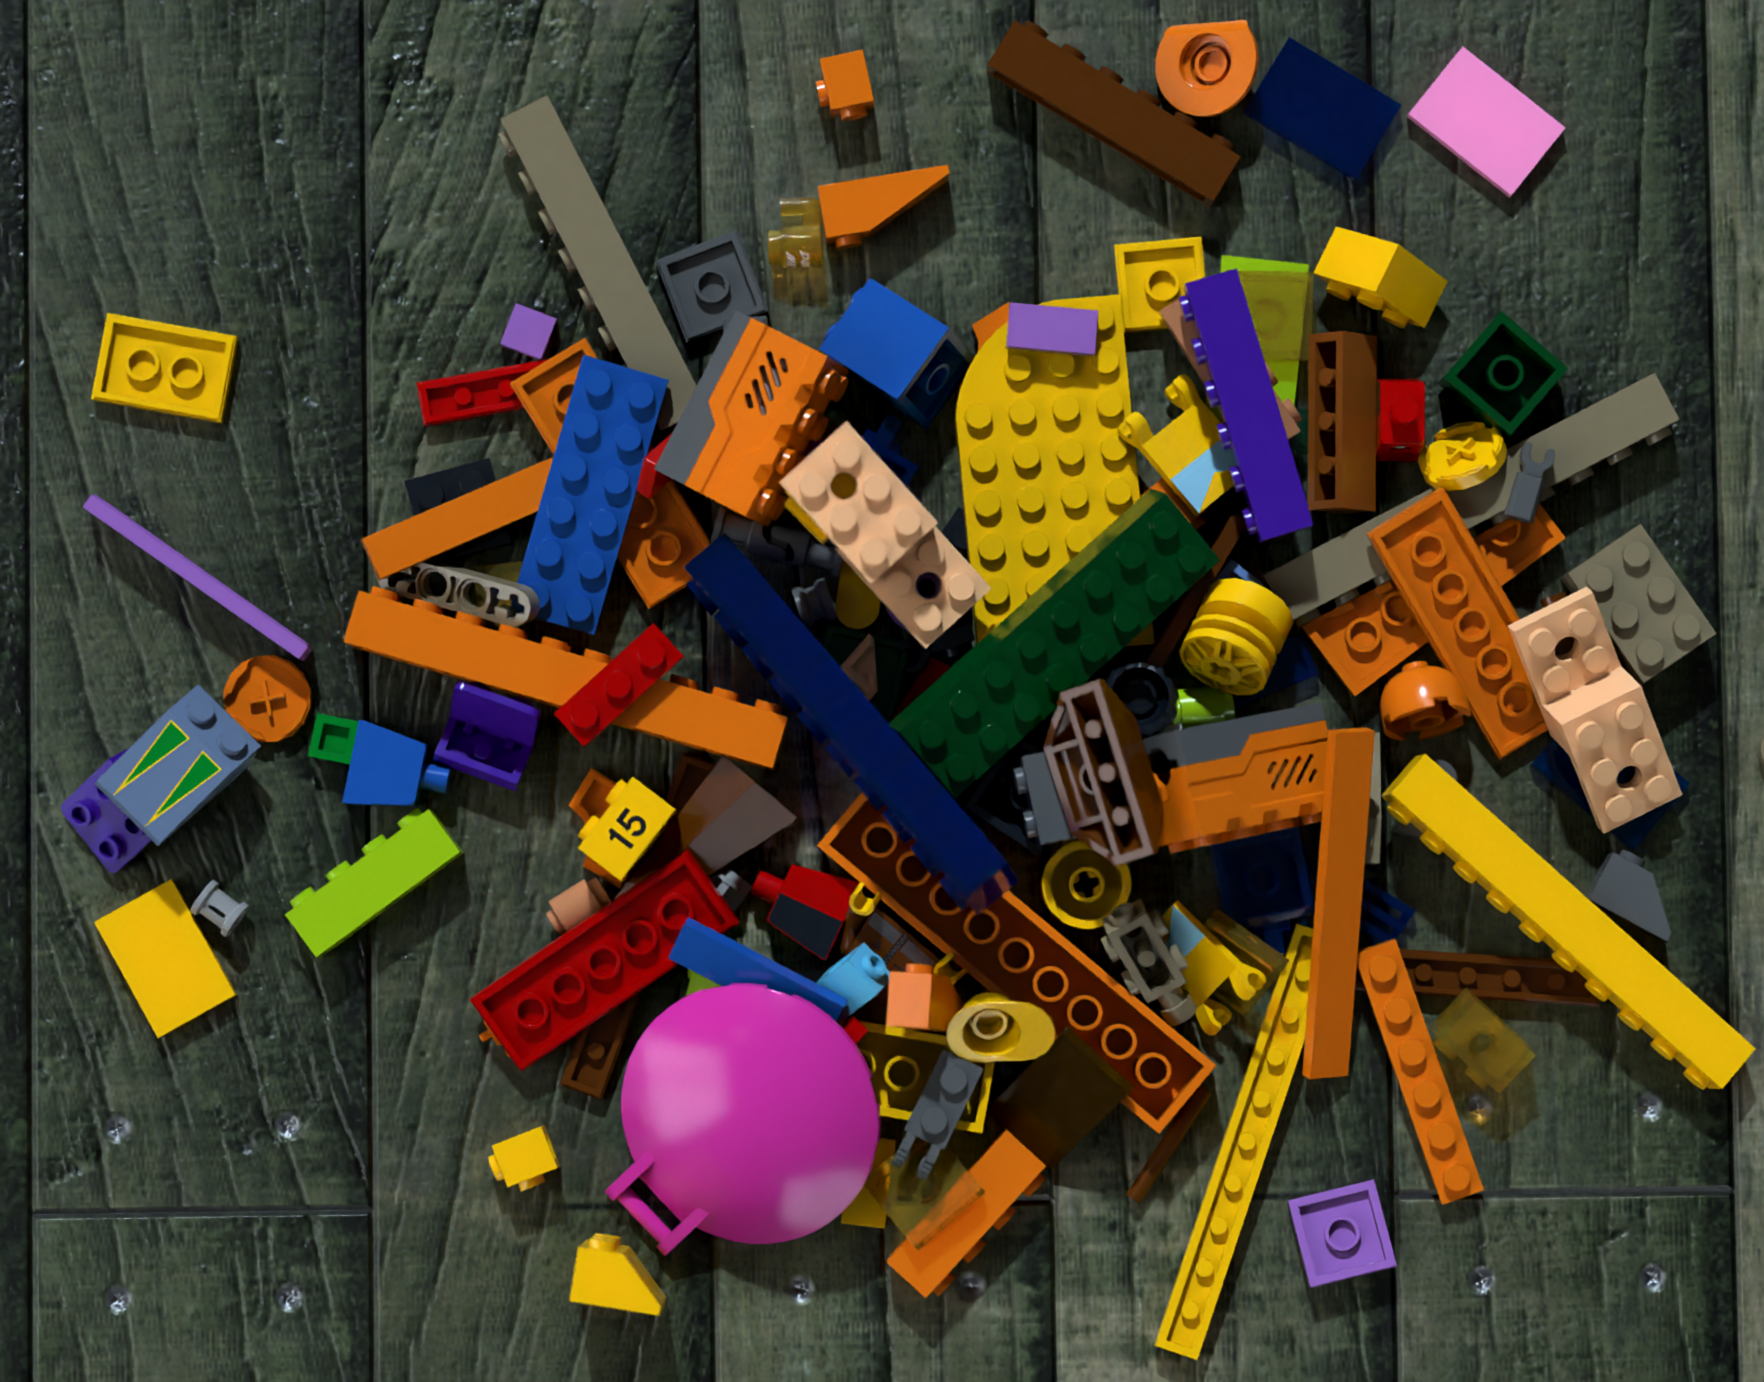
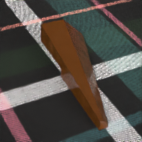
(718, 823)

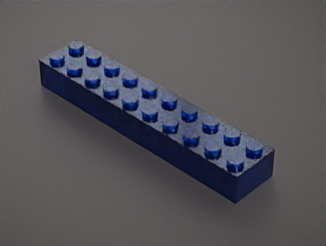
(856, 731)

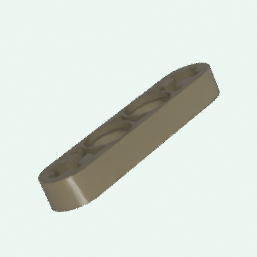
(457, 597)

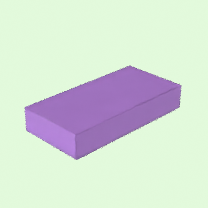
(1051, 329)

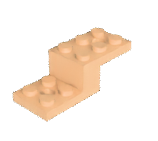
(885, 535)
(1595, 710)

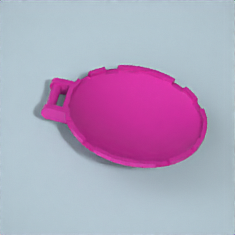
(746, 1117)

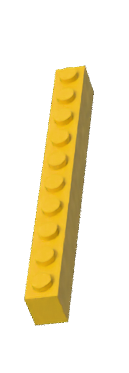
(1567, 923)

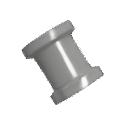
(219, 908)

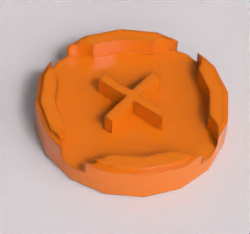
(268, 698)

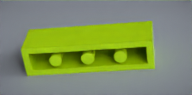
(374, 882)

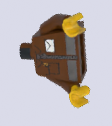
(890, 938)

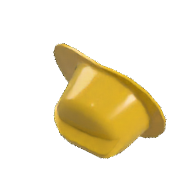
(999, 1030)

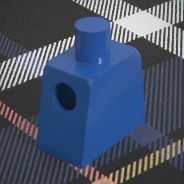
(390, 769)

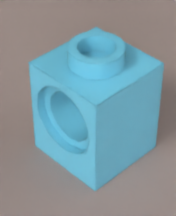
(856, 978)

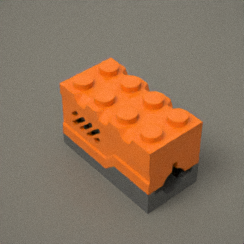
(752, 418)
(1240, 776)

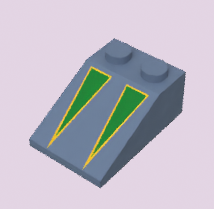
(178, 765)

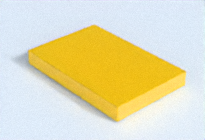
(164, 368)
(165, 958)

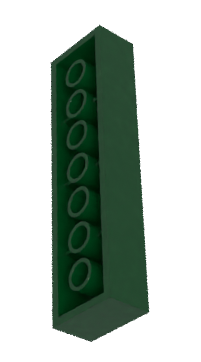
(1054, 641)

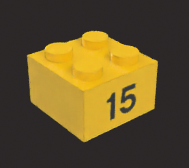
(626, 829)

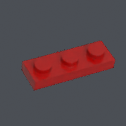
(619, 685)

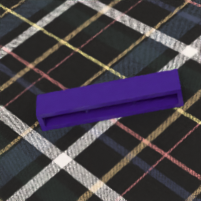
(1247, 406)

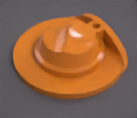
(1206, 66)

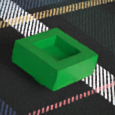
(333, 738)

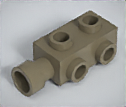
(1138, 940)

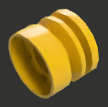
(1236, 636)

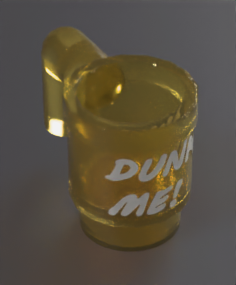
(801, 243)

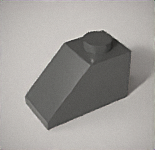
(1629, 894)

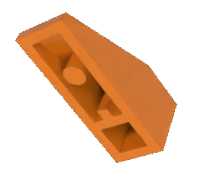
(867, 205)
(921, 1000)

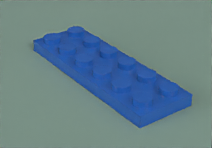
(590, 491)

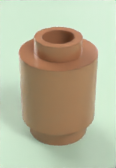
(577, 904)

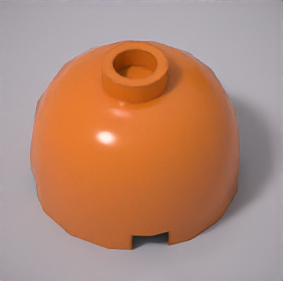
(1423, 701)

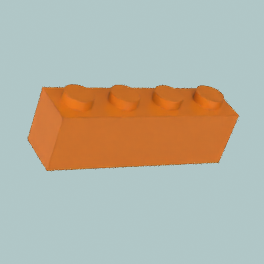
(1004, 1174)

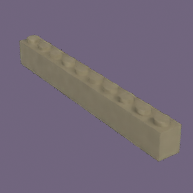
(1579, 442)

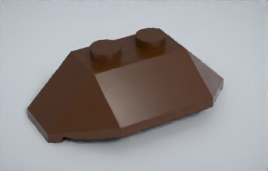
(1104, 774)

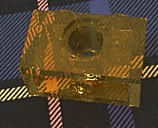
(1471, 1017)

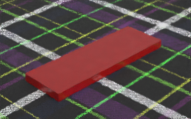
(600, 961)

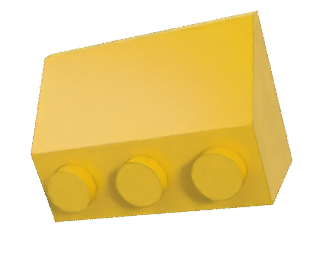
(614, 1277)

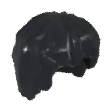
(1147, 695)

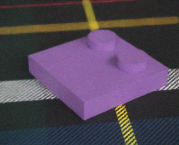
(1341, 1233)

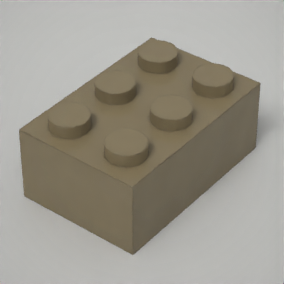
(1642, 604)

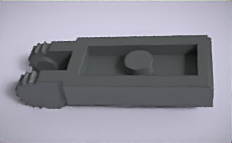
(938, 1109)

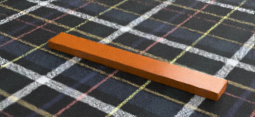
(1338, 902)

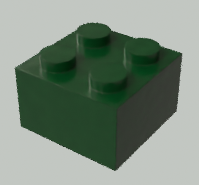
(1503, 375)

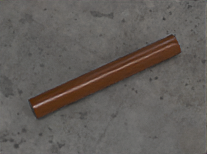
(1169, 1144)

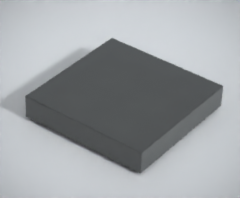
(711, 284)

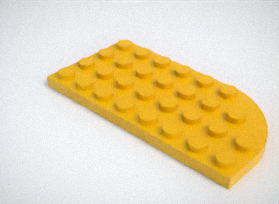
(1042, 459)

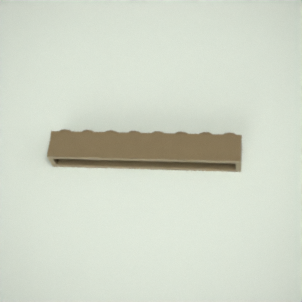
(596, 252)

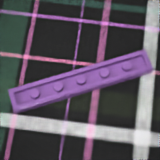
(198, 577)

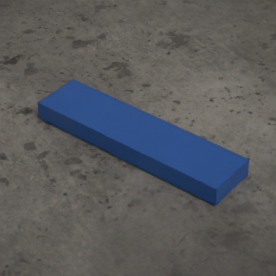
(731, 962)

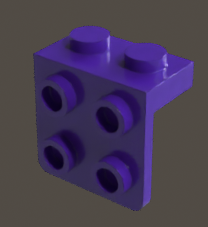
(488, 735)
(103, 824)

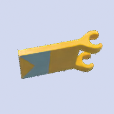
(1187, 449)
(1208, 967)

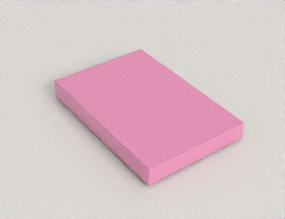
(1486, 122)

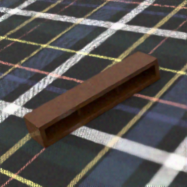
(1113, 113)

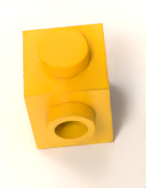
(524, 1159)

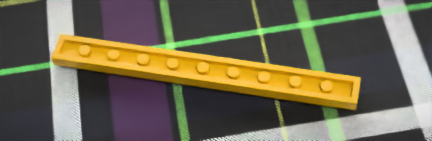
(1240, 1155)

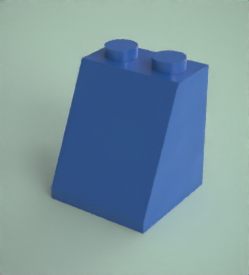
(898, 352)

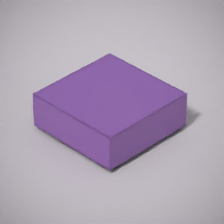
(528, 332)

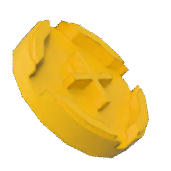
(1462, 456)

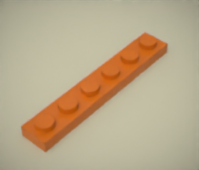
(1418, 1071)

